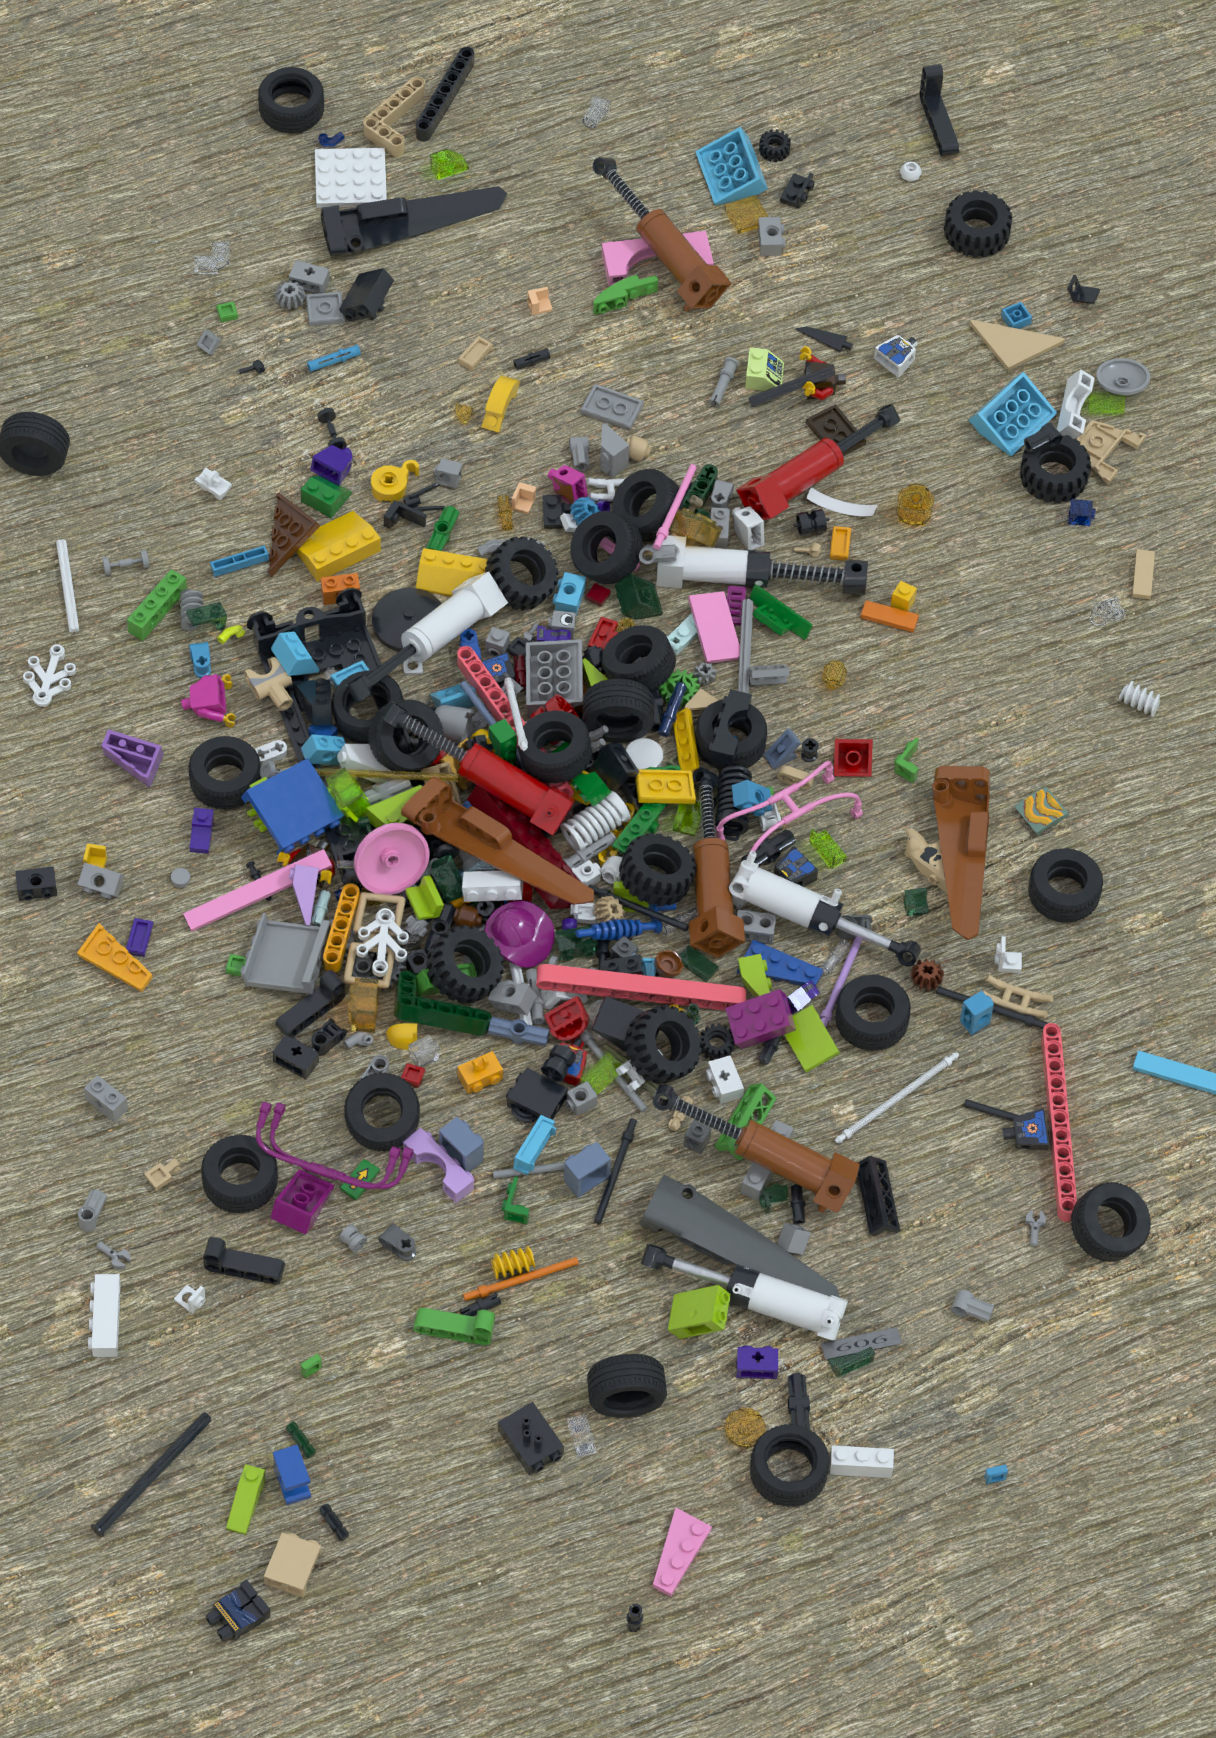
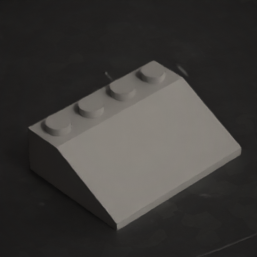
(553, 670)

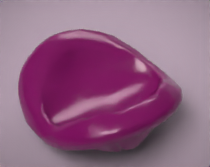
(521, 932)

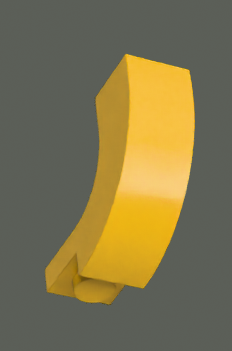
(498, 401)

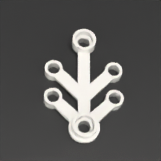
(49, 677)
(382, 939)

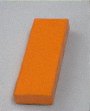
(889, 616)

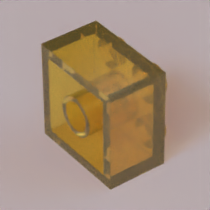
(695, 527)
(363, 1005)

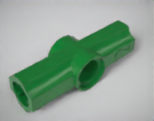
(443, 529)

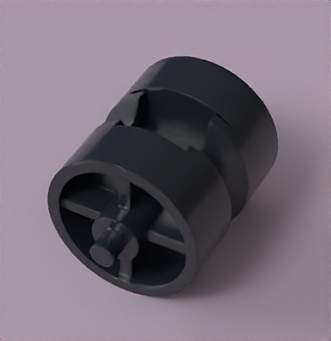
(807, 523)
(557, 1064)

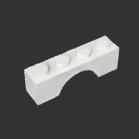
(1076, 392)

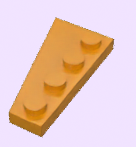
(107, 954)

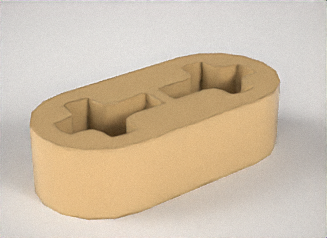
(791, 775)

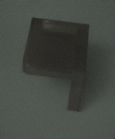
(413, 941)

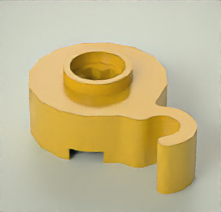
(390, 482)

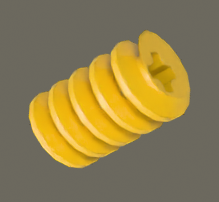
(512, 1262)

